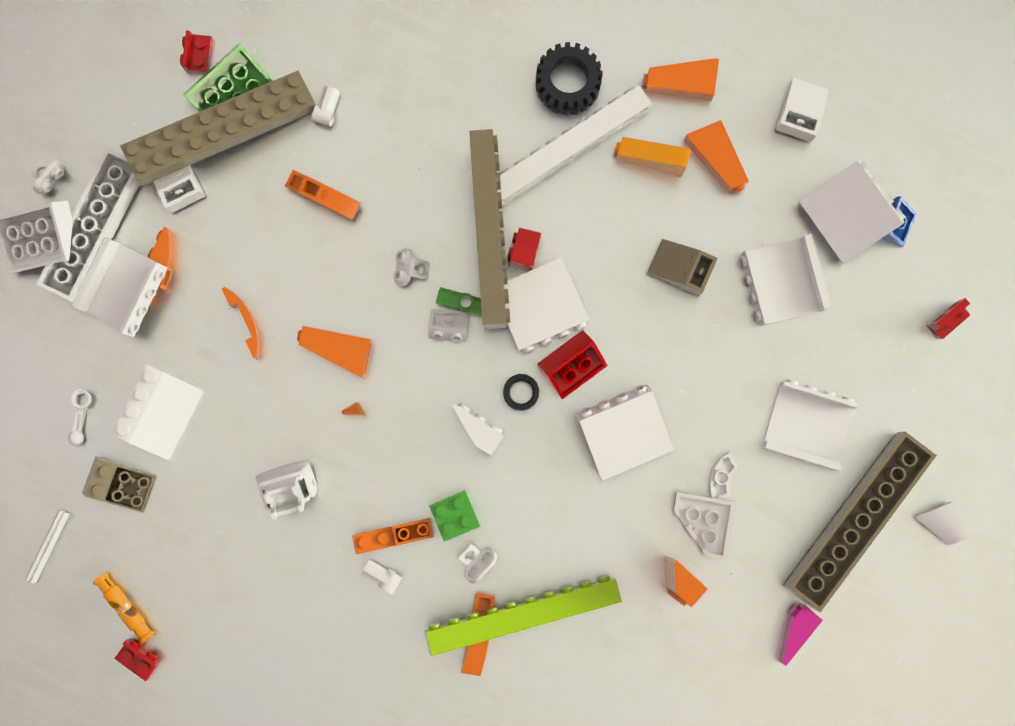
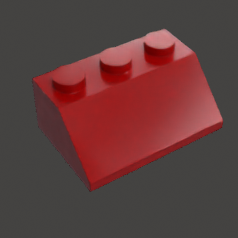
(572, 364)

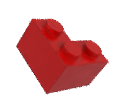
(525, 249)

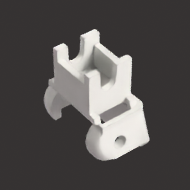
(282, 490)

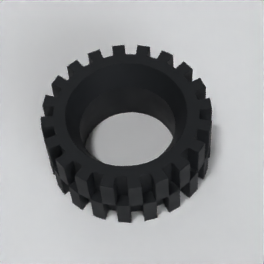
(563, 100)

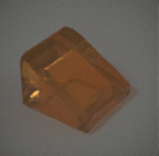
(354, 410)

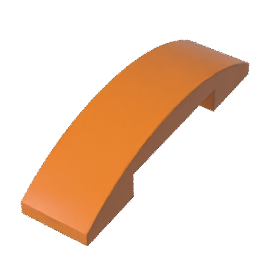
(254, 342)

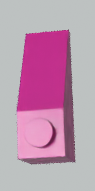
(798, 629)

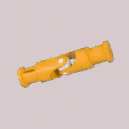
(118, 601)

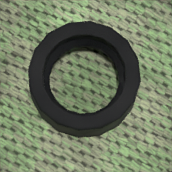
(535, 394)

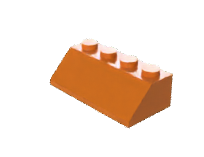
(681, 583)

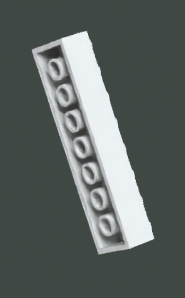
(93, 219)

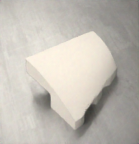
(944, 523)

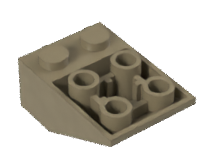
(682, 266)
(118, 484)

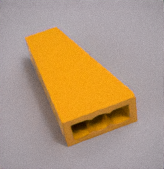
(653, 155)

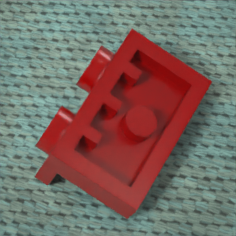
(196, 53)
(950, 318)
(138, 659)

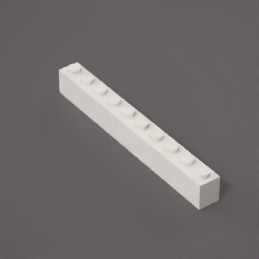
(573, 142)

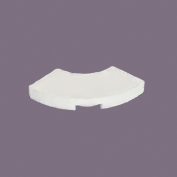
(721, 475)

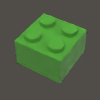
(454, 515)

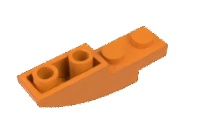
(322, 194)
(164, 254)
(392, 536)
(475, 654)

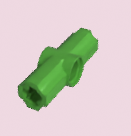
(453, 298)

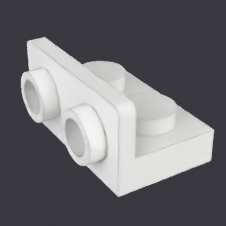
(448, 325)

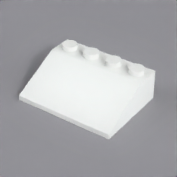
(36, 236)
(157, 412)

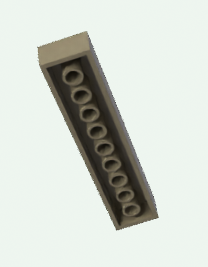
(218, 128)
(488, 223)
(860, 520)

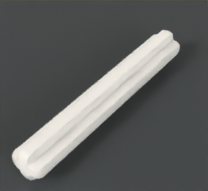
(47, 546)

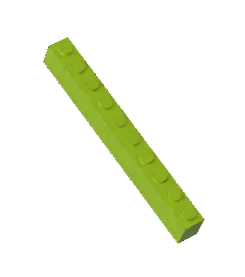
(522, 616)

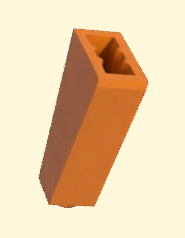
(685, 79)
(718, 155)
(341, 349)

